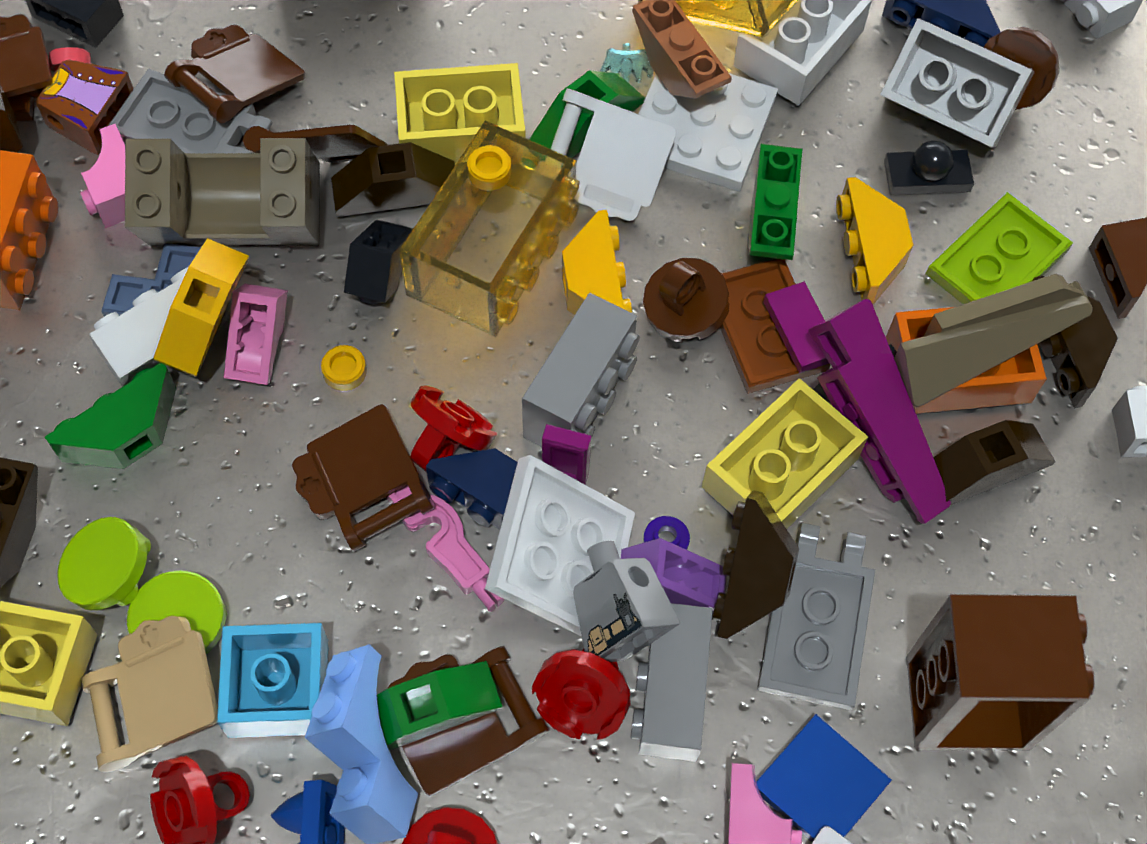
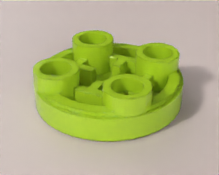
(103, 564)
(184, 596)

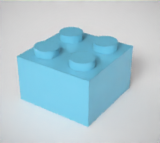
(270, 678)

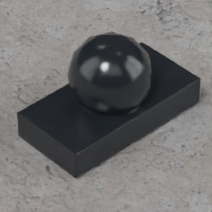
(929, 170)

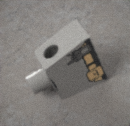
(621, 605)

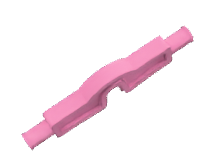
(451, 549)

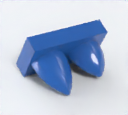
(310, 814)

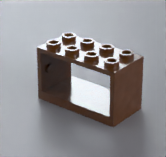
(998, 672)

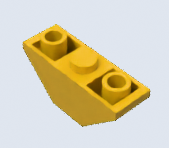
(874, 237)
(592, 266)
(199, 307)

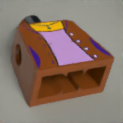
(83, 101)

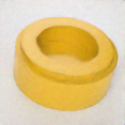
(489, 168)
(343, 368)

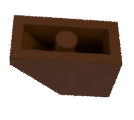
(1122, 262)

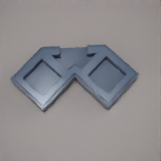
(126, 289)

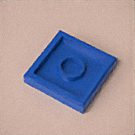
(821, 781)

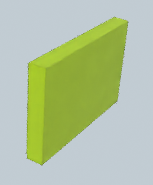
(998, 252)

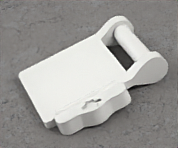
(618, 157)

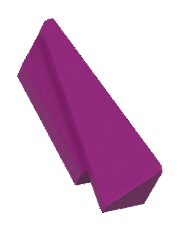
(873, 397)

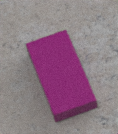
(793, 314)
(567, 451)

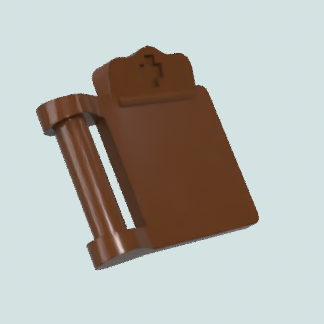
(22, 56)
(237, 64)
(328, 143)
(356, 469)
(471, 746)

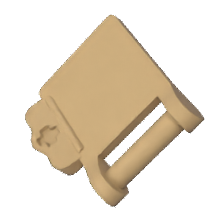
(161, 689)

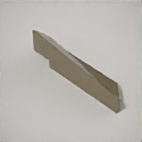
(986, 333)

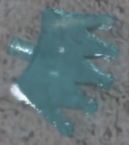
(627, 63)

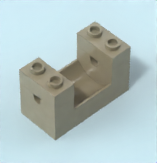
(223, 196)

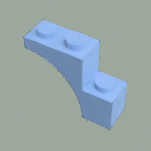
(346, 727)

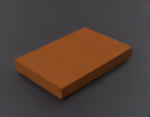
(750, 331)

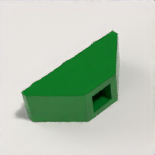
(597, 84)
(775, 202)
(119, 424)
(436, 703)

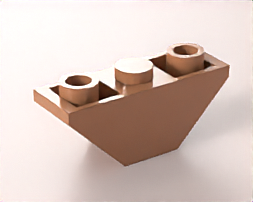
(678, 50)

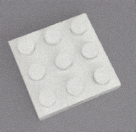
(715, 131)
(547, 539)

